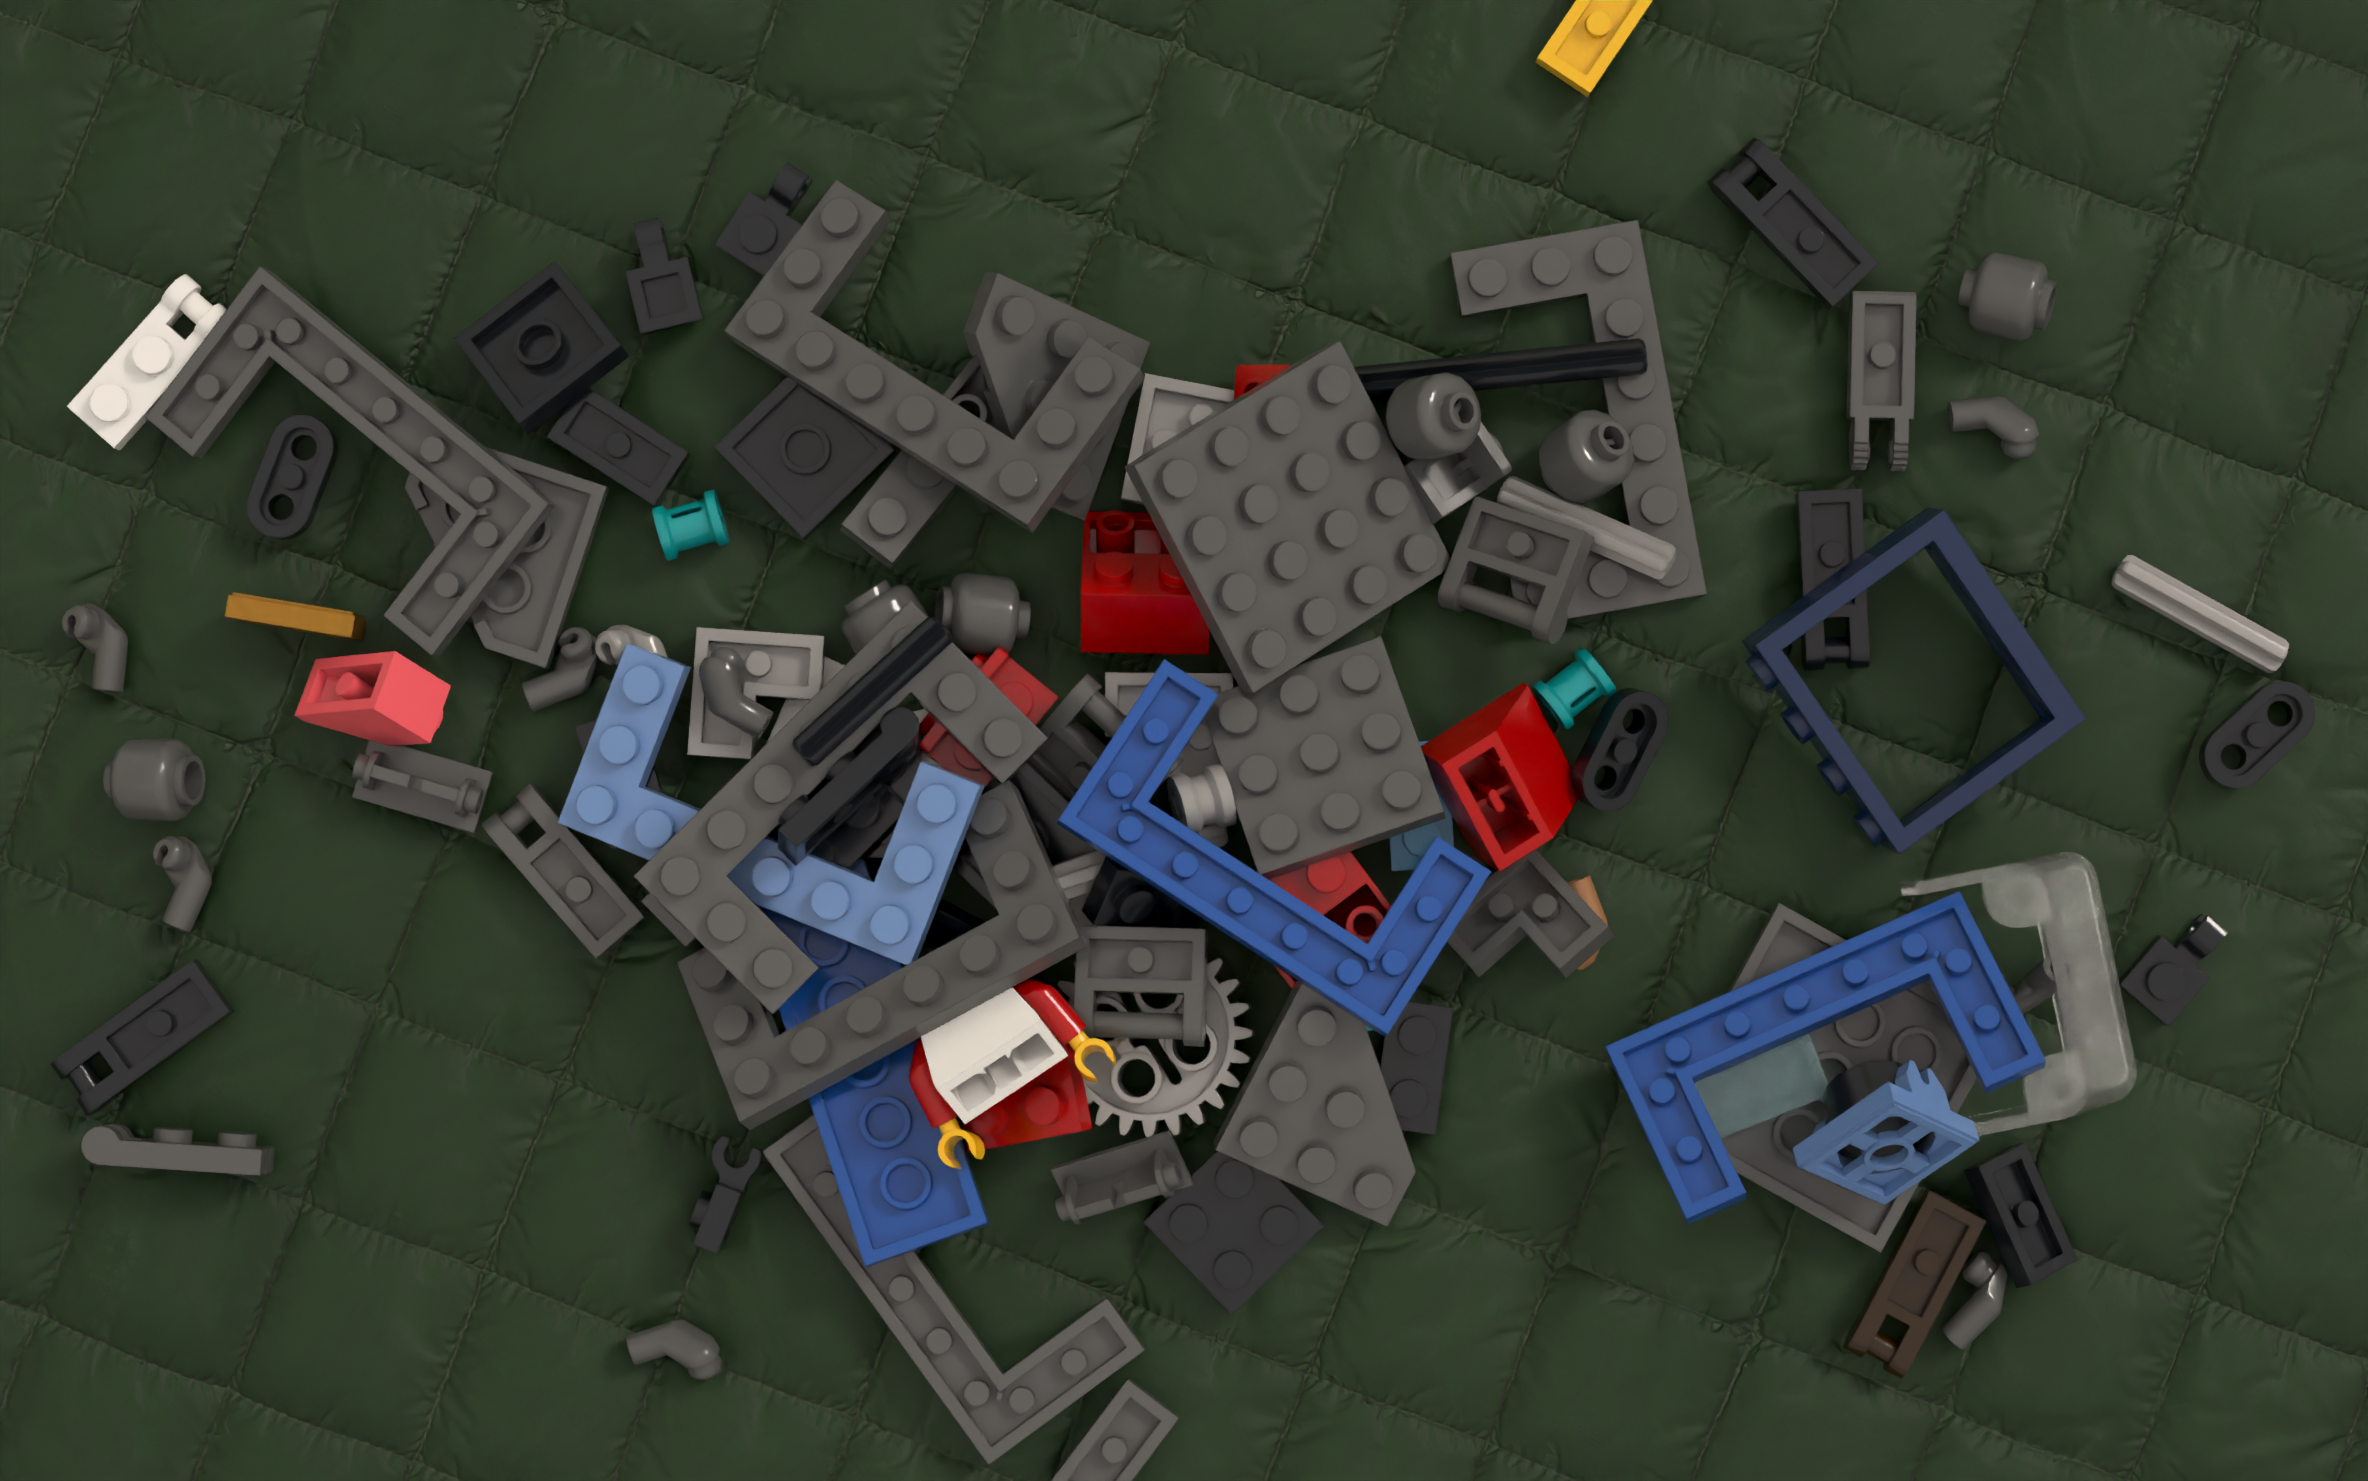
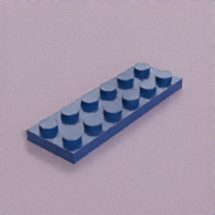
(872, 1122)

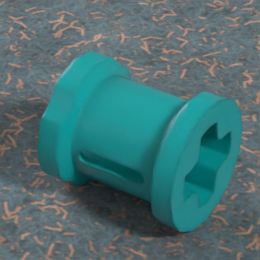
(691, 525)
(1574, 688)

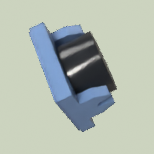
(1876, 1123)

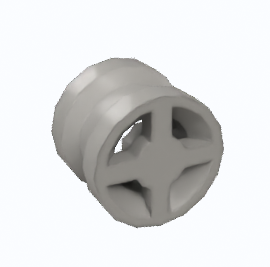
(1202, 799)

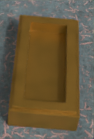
(295, 616)

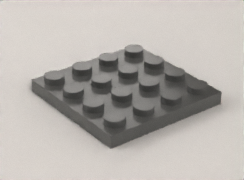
(1289, 516)
(1892, 1030)

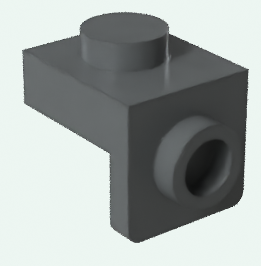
(1456, 479)

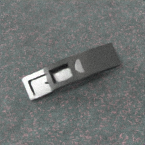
(910, 492)

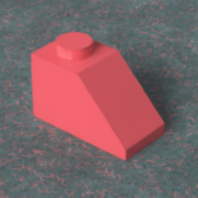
(374, 698)

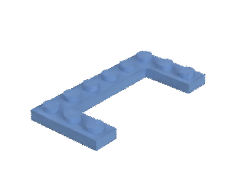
(877, 914)

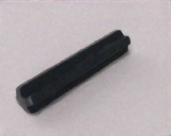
(872, 691)

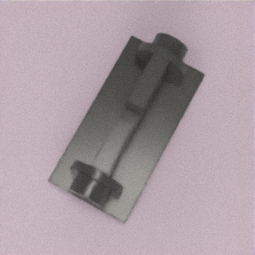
(421, 784)
(1120, 1177)

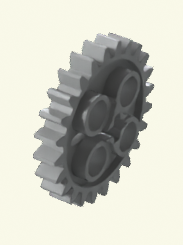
(1198, 1081)

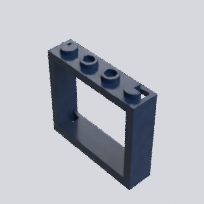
(1997, 622)

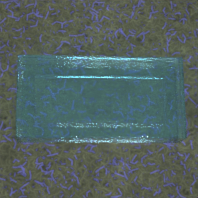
(1764, 1086)

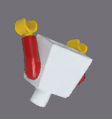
(991, 1055)

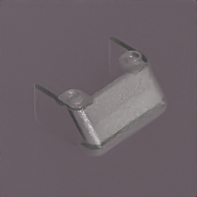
(2066, 903)

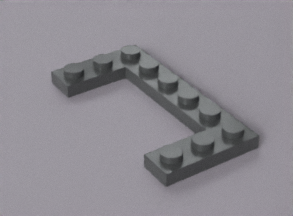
(1612, 275)
(1012, 476)
(495, 503)
(694, 864)
(1031, 933)
(988, 1404)

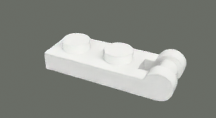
(145, 364)

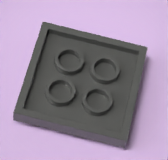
(1323, 760)

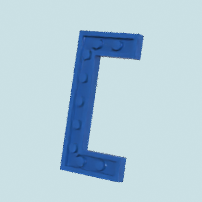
(1925, 945)
(1359, 977)

